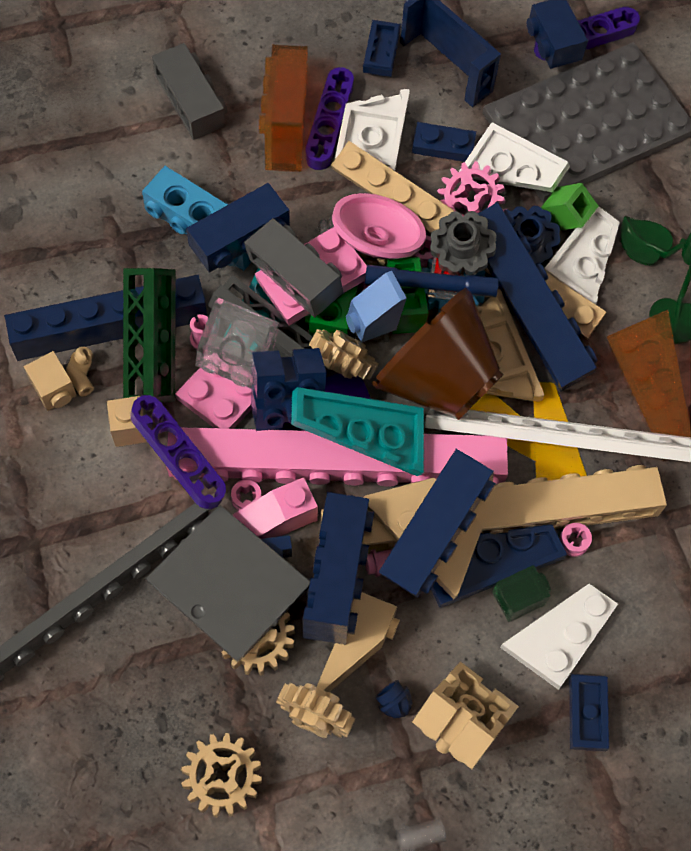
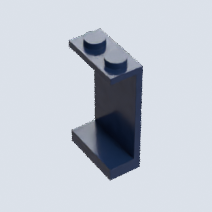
(455, 41)

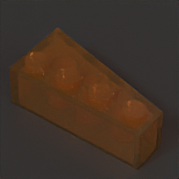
(284, 107)
(652, 374)

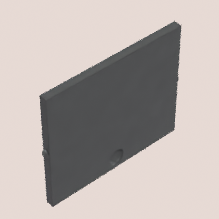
(229, 583)

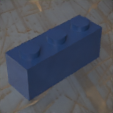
(223, 233)

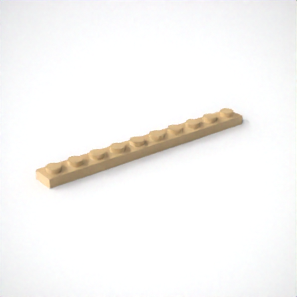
(382, 180)

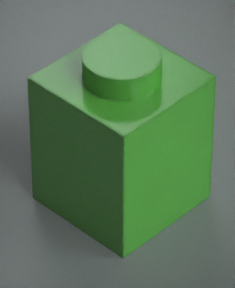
(570, 206)

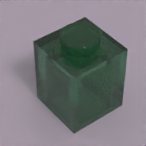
(522, 593)

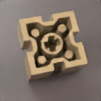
(464, 715)

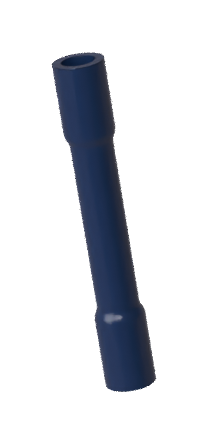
(475, 284)

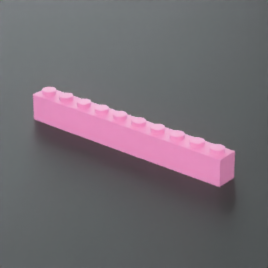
(300, 454)

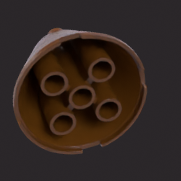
(446, 362)

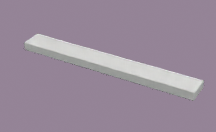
(564, 434)

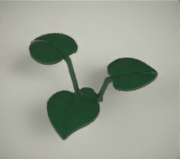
(645, 243)

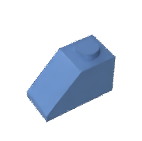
(376, 308)

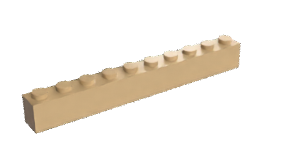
(571, 499)

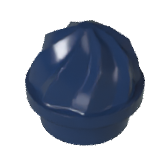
(395, 700)

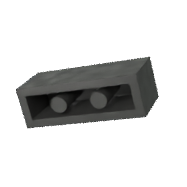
(190, 90)
(294, 267)

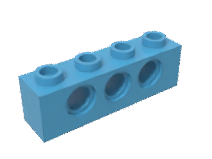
(172, 188)

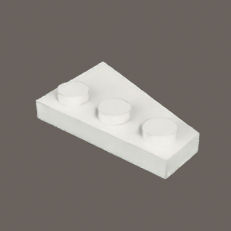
(517, 160)
(585, 254)
(562, 635)

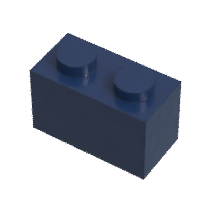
(556, 33)

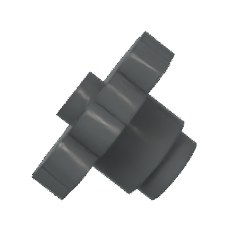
(463, 243)

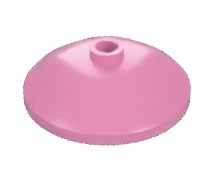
(378, 226)

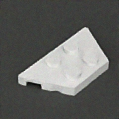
(375, 126)

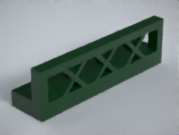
(155, 335)

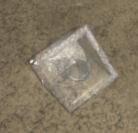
(230, 340)

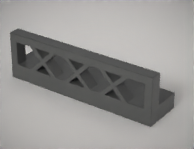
(283, 342)

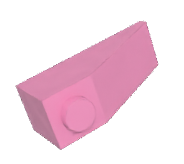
(280, 510)

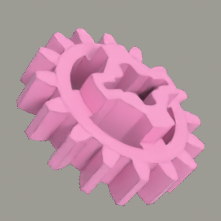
(483, 192)

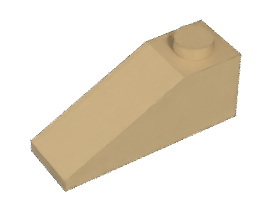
(373, 625)

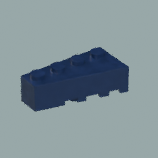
(437, 524)
(336, 569)

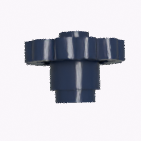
(544, 234)

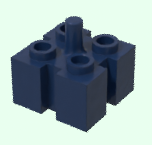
(276, 379)

